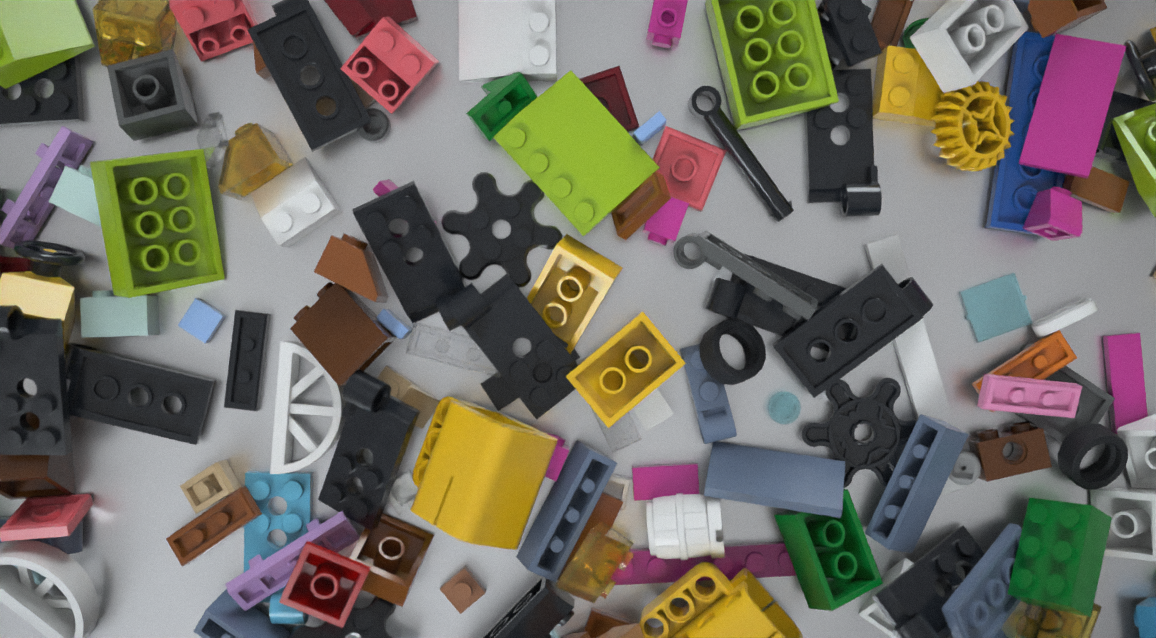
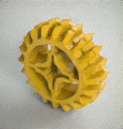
(963, 128)

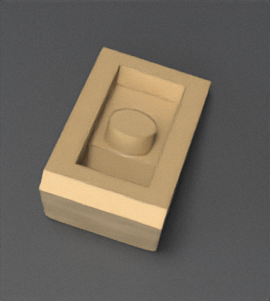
(411, 394)
(210, 486)

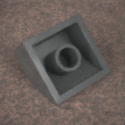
(151, 95)

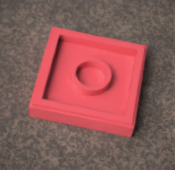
(688, 166)
(46, 517)

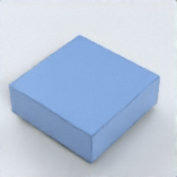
(649, 128)
(201, 320)
(394, 324)

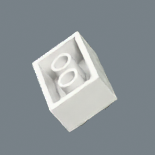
(967, 39)

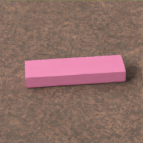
(1029, 396)

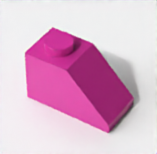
(1055, 215)

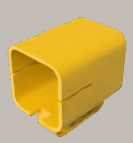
(480, 473)
(717, 611)

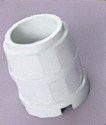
(685, 527)

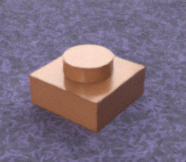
(463, 589)

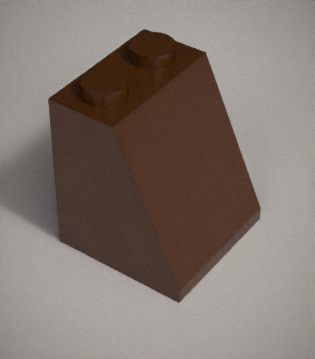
(341, 332)
(36, 474)

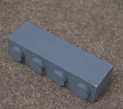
(916, 484)
(566, 511)
(229, 620)

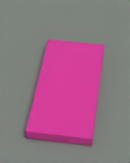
(1072, 105)

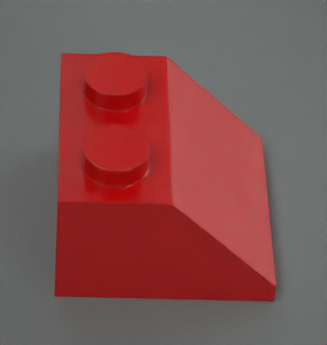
(324, 584)

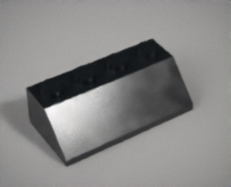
(535, 613)

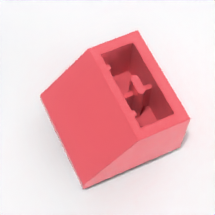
(214, 24)
(389, 64)

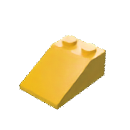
(904, 88)
(572, 288)
(625, 369)

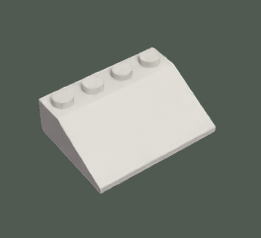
(507, 39)

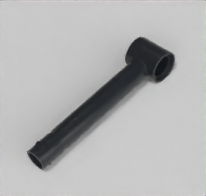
(740, 153)

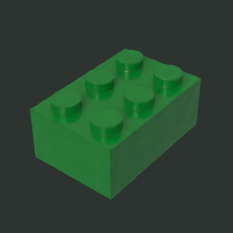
(829, 555)
(1060, 556)

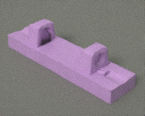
(33, 205)
(274, 572)

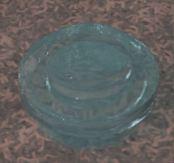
(784, 407)

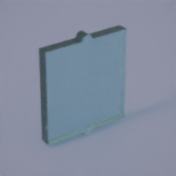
(995, 307)

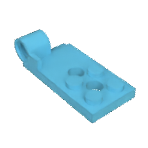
(297, 491)

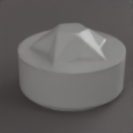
(966, 469)

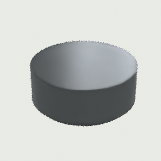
(378, 129)

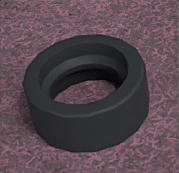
(752, 345)
(1105, 469)

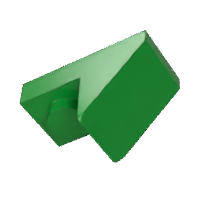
(503, 102)

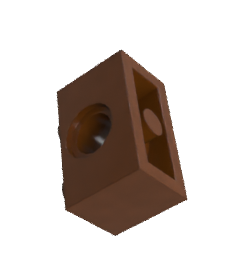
(1028, 455)

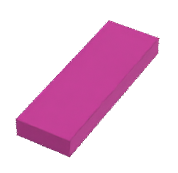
(1125, 378)

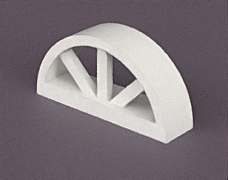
(286, 407)
(34, 603)

